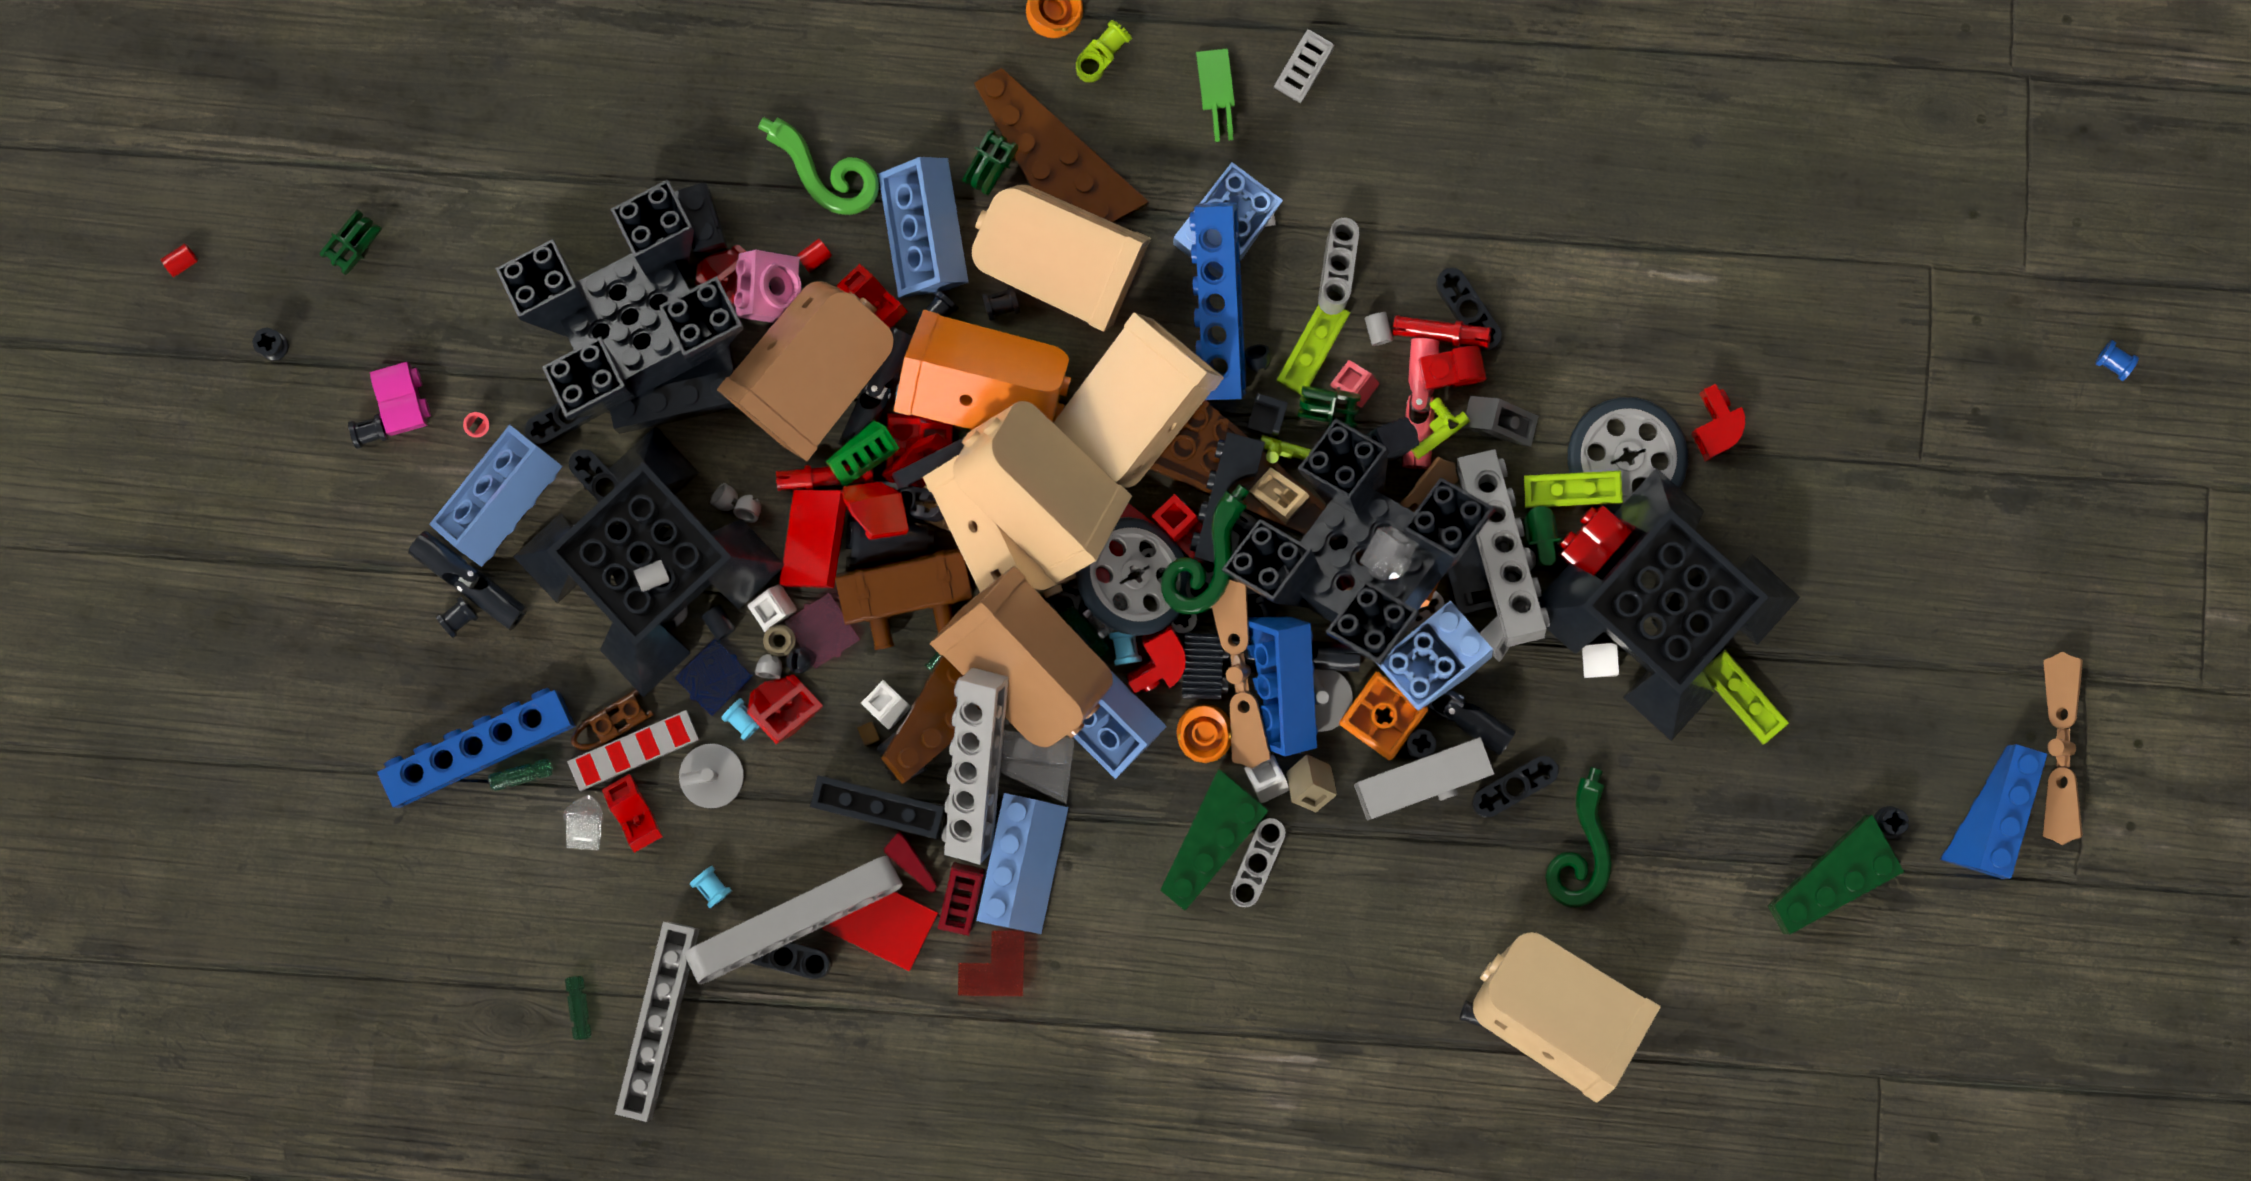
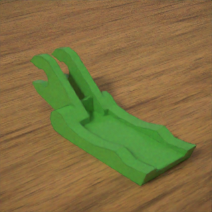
(1216, 86)

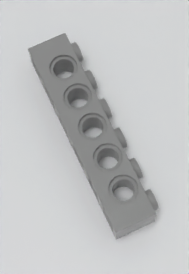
(1515, 626)
(990, 693)
(656, 1022)

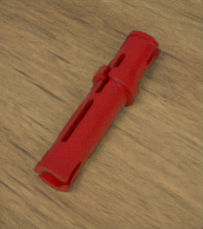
(1442, 331)
(814, 477)

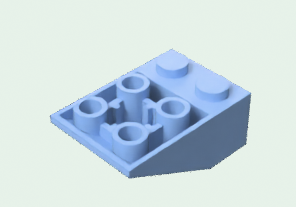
(1255, 209)
(1436, 656)

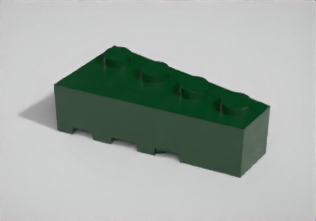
(1215, 834)
(1843, 873)

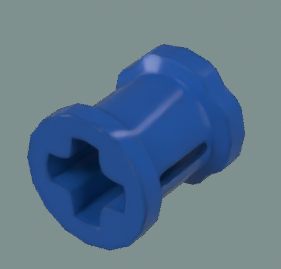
(2117, 360)

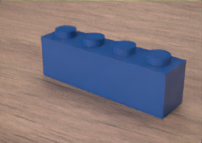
(1285, 682)
(1999, 816)

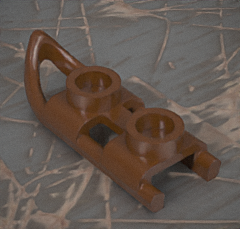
(605, 726)

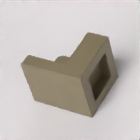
(1311, 783)

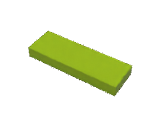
(1312, 349)
(1573, 489)
(1744, 697)

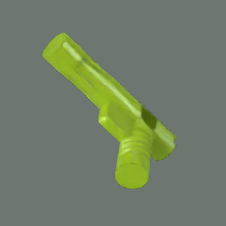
(1440, 428)
(1281, 448)

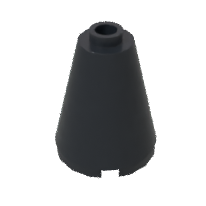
(886, 549)

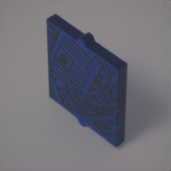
(713, 677)

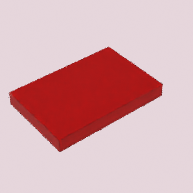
(813, 539)
(888, 928)

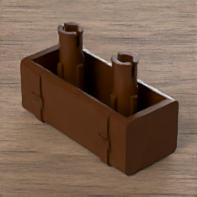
(904, 587)

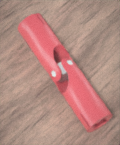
(1420, 399)

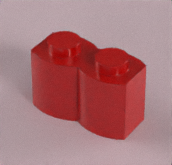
(1594, 541)

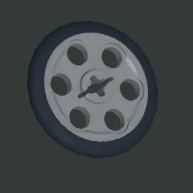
(1633, 413)
(1099, 595)

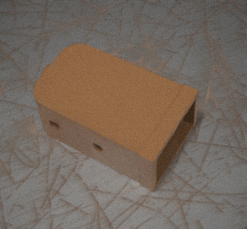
(810, 366)
(1049, 667)

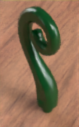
(1223, 521)
(1587, 806)

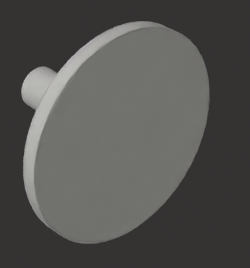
(1332, 698)
(711, 776)

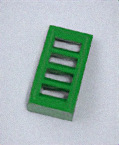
(868, 461)

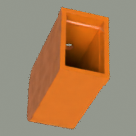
(975, 372)

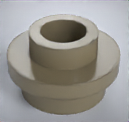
(770, 635)

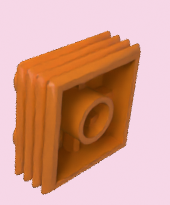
(1362, 720)

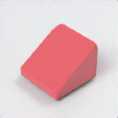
(1356, 380)

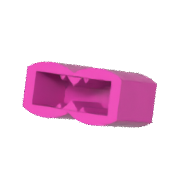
(399, 398)

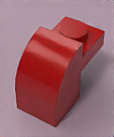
(1455, 368)
(1725, 428)
(1166, 663)

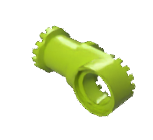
(1102, 50)

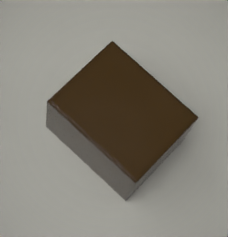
(868, 733)

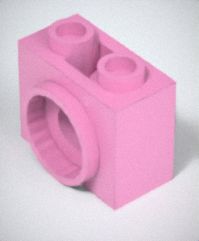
(754, 273)

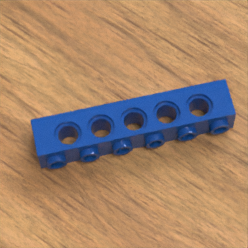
(1225, 220)
(396, 774)

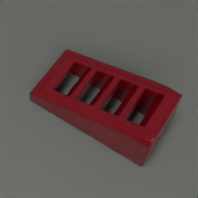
(905, 856)
(966, 871)

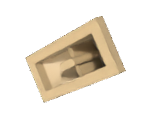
(1279, 495)

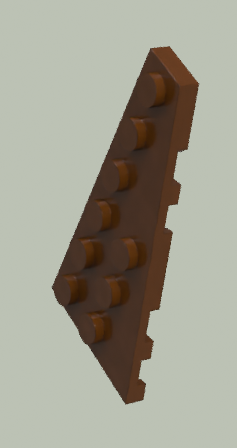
(1053, 155)
(1192, 458)
(928, 724)

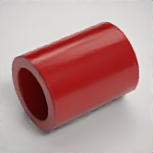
(814, 255)
(179, 260)

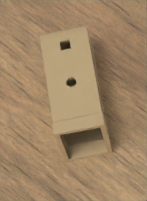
(1058, 253)
(1136, 400)
(1040, 489)
(980, 540)
(1563, 1013)

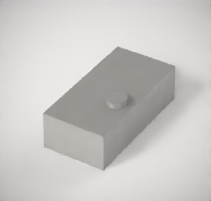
(1424, 778)

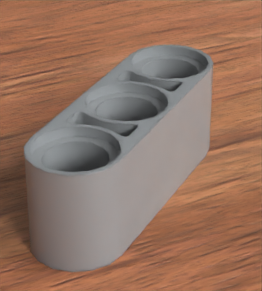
(1342, 252)
(1269, 851)

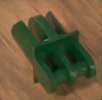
(985, 167)
(355, 236)
(1323, 405)
(1542, 535)

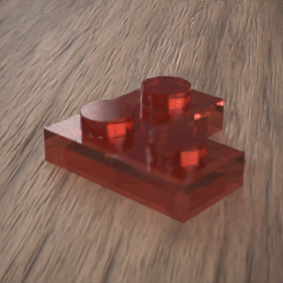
(1001, 976)

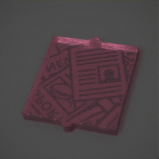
(822, 630)

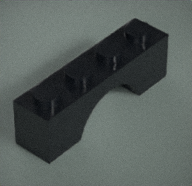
(1238, 460)

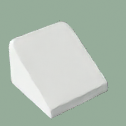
(772, 607)
(1600, 660)
(886, 705)
(1267, 780)

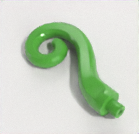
(791, 141)

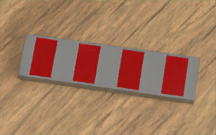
(633, 750)

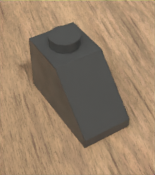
(1501, 420)

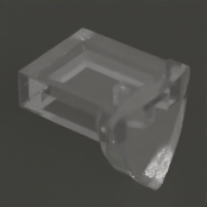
(583, 824)

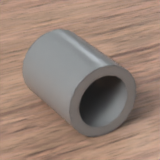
(1379, 328)
(651, 575)

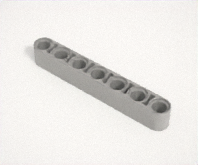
(793, 919)

